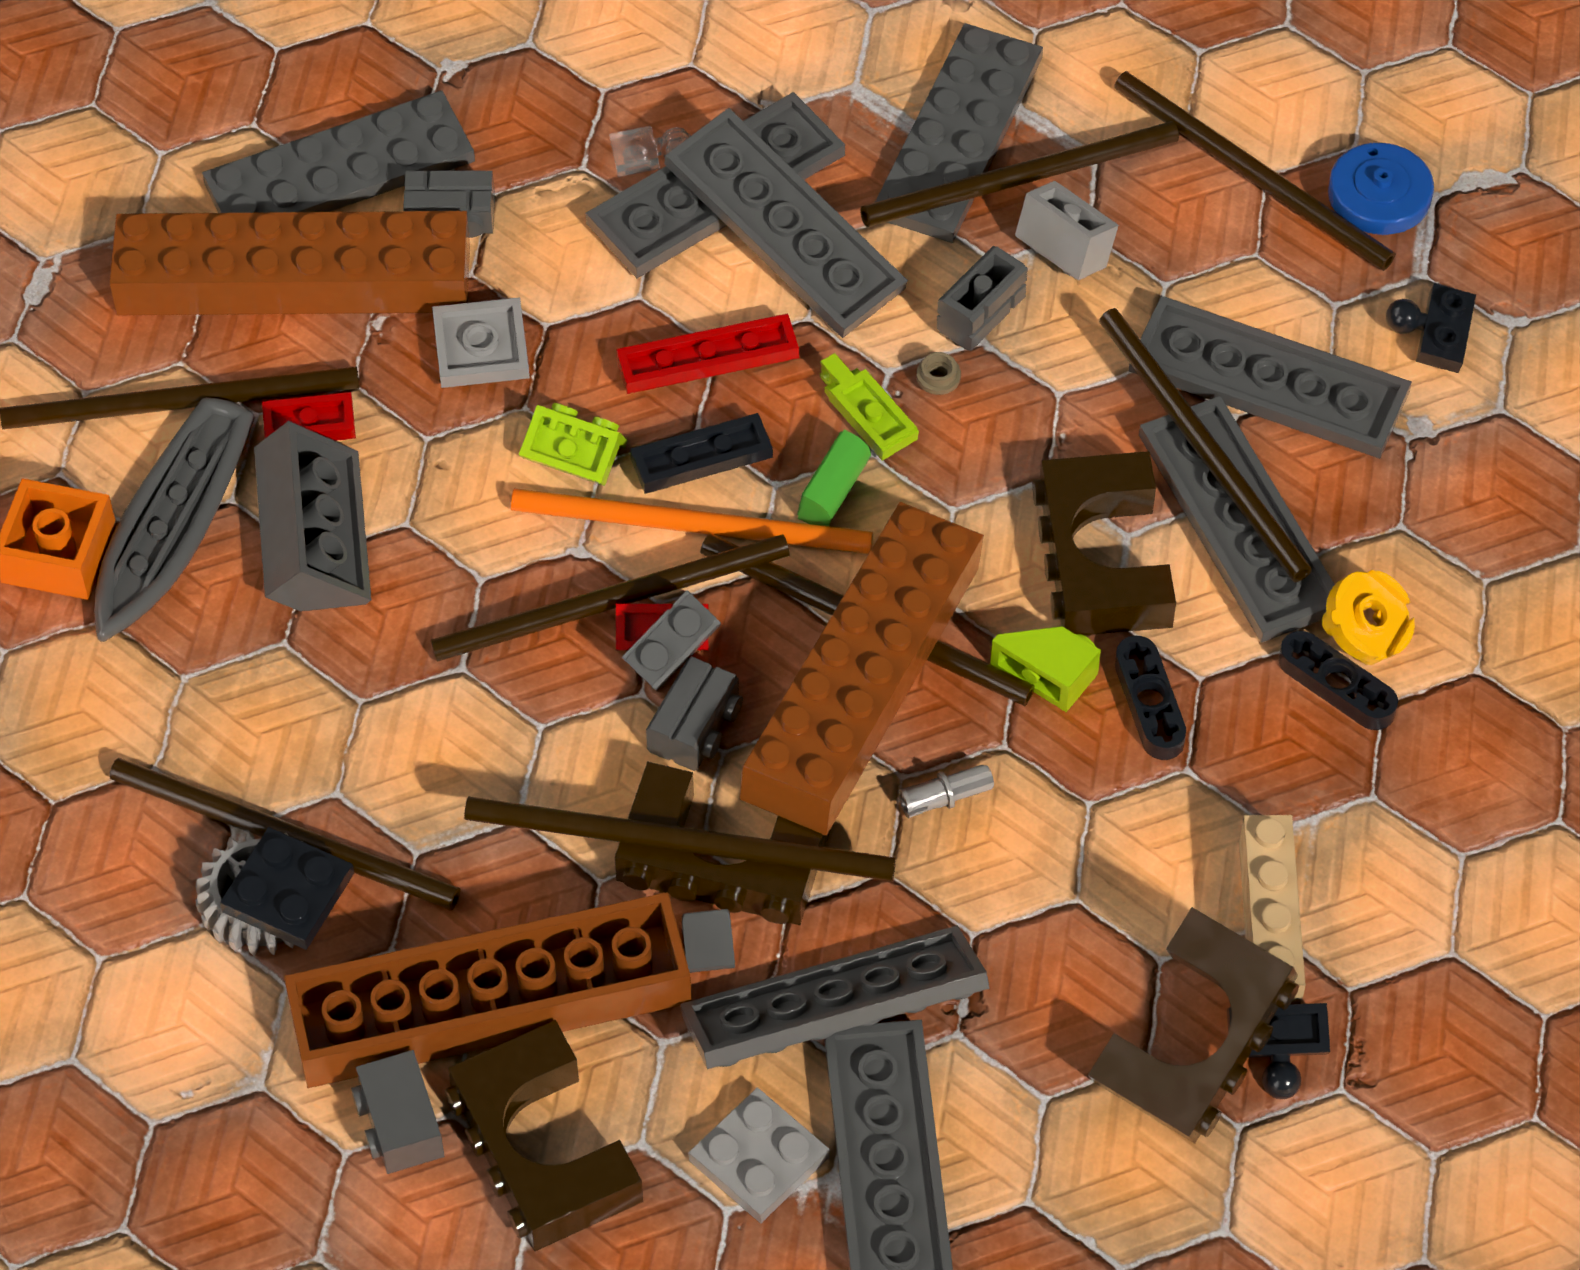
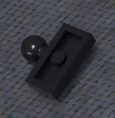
(1443, 325)
(1296, 1032)

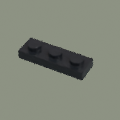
(701, 453)

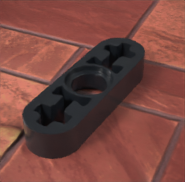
(1342, 699)
(1146, 716)

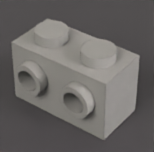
(1066, 230)

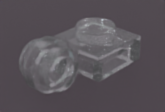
(639, 151)

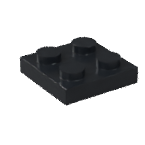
(287, 888)

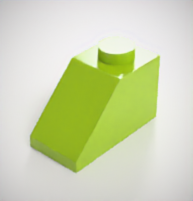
(1050, 659)

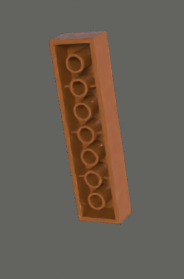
(289, 262)
(861, 669)
(489, 988)

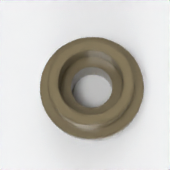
(938, 364)

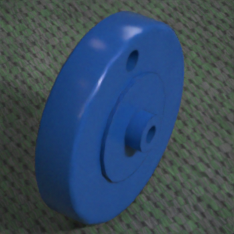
(1381, 188)

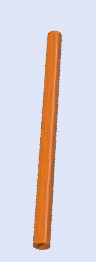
(690, 520)

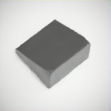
(708, 940)

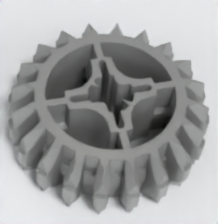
(211, 888)

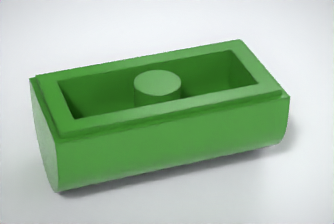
(833, 479)

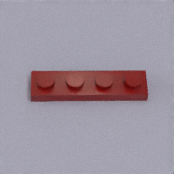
(707, 353)

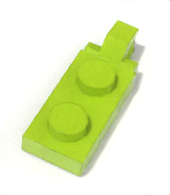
(867, 407)

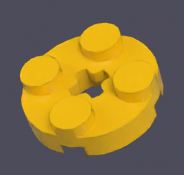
(1350, 629)

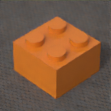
(55, 538)

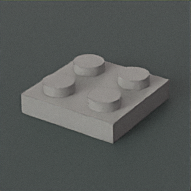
(480, 342)
(759, 1155)

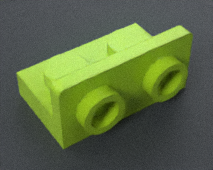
(572, 444)

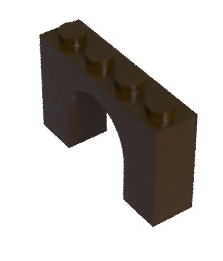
(1087, 594)
(749, 886)
(1189, 1095)
(544, 1199)

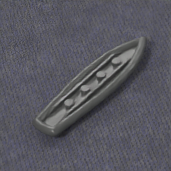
(169, 514)

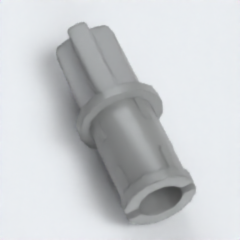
(945, 790)

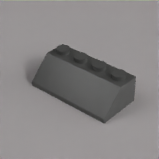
(311, 521)

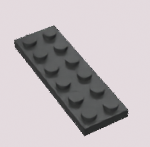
(962, 123)
(344, 161)
(665, 217)
(785, 222)
(1275, 377)
(1249, 569)
(834, 997)
(887, 1148)

